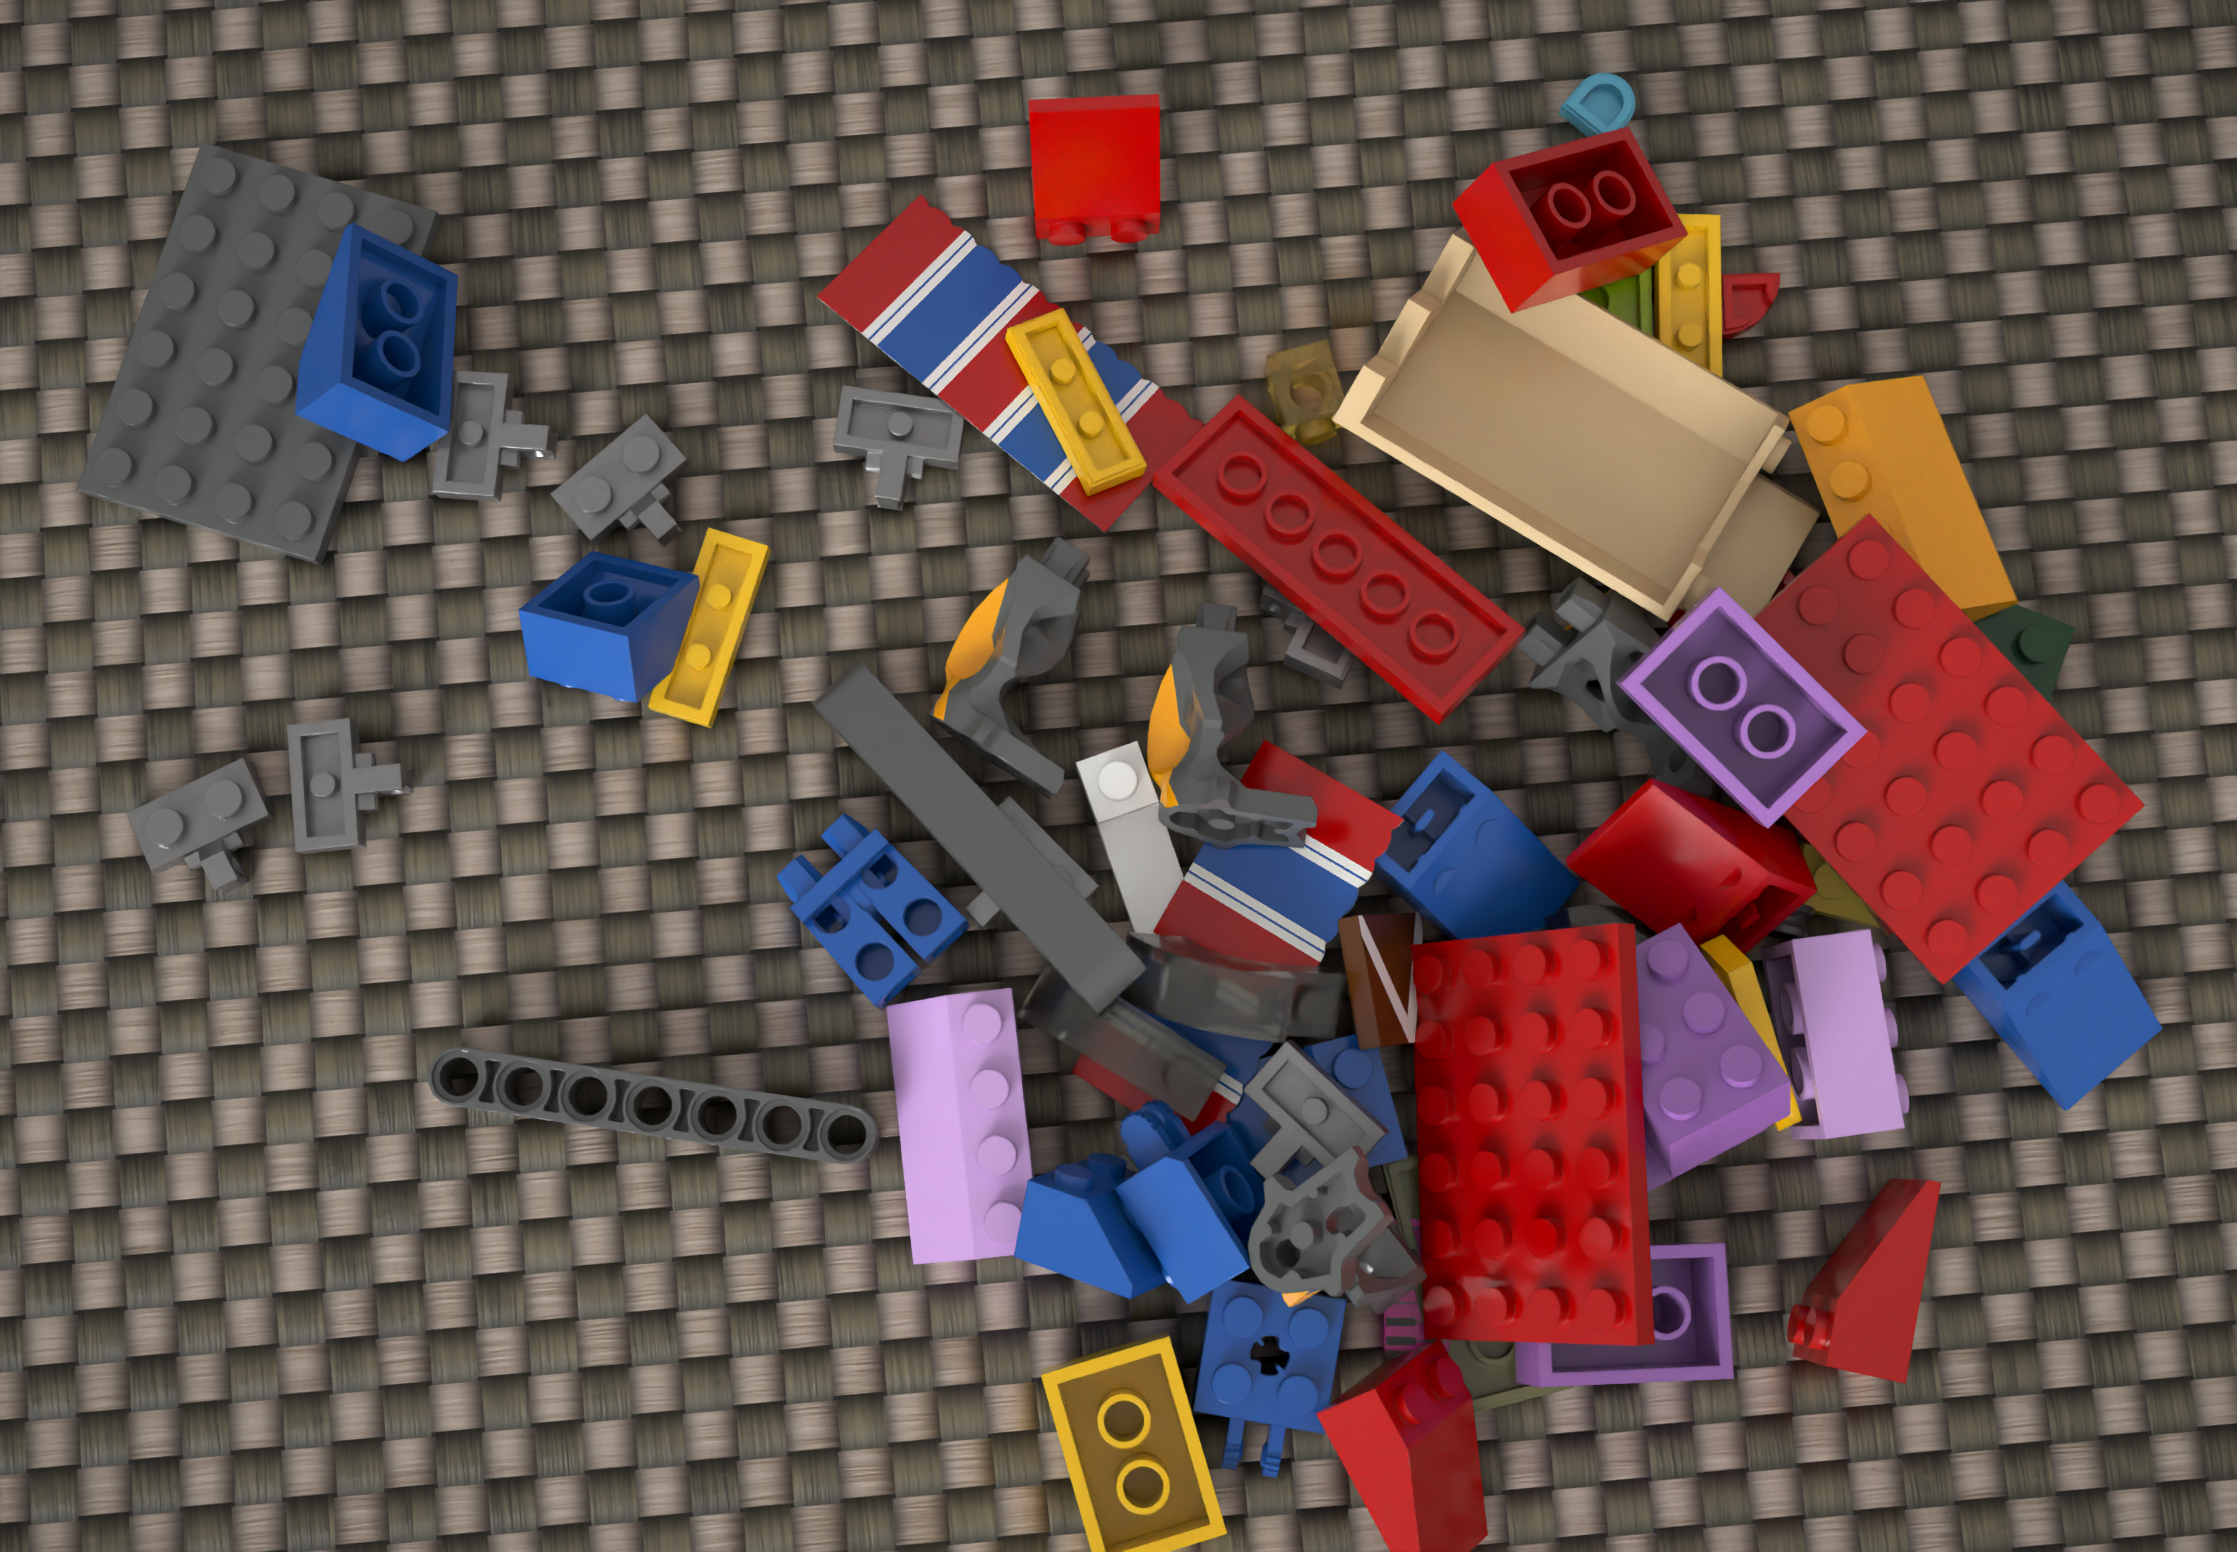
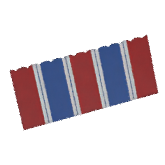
(944, 318)
(1266, 909)

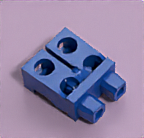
(856, 895)

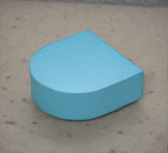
(1599, 104)

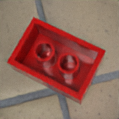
(1569, 218)

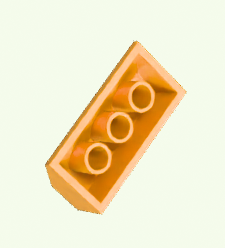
(1890, 456)

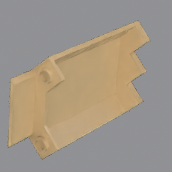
(1584, 439)

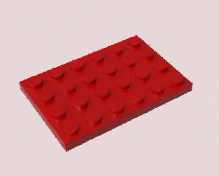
(1967, 778)
(1532, 1138)

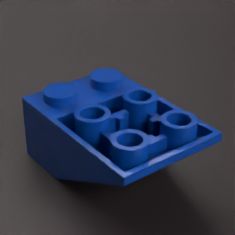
(1469, 858)
(2060, 996)

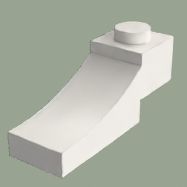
(1131, 832)

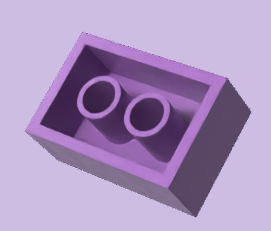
(1741, 706)
(1701, 1058)
(1689, 1330)

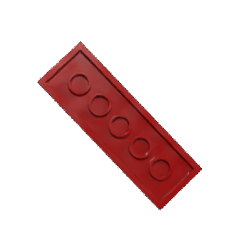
(1338, 558)

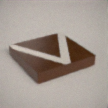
(1381, 977)

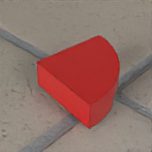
(1746, 300)

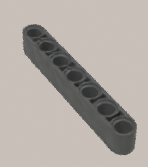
(980, 838)
(624, 1105)

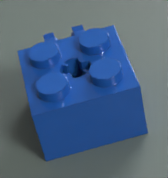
(1191, 1197)
(1283, 1397)

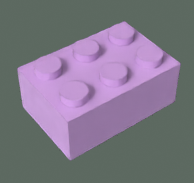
(1835, 1034)

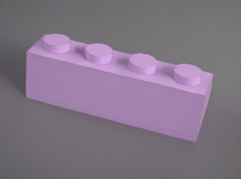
(961, 1123)

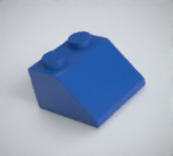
(609, 626)
(1079, 1228)

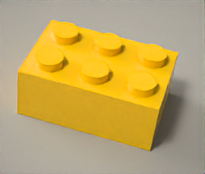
(1133, 1448)

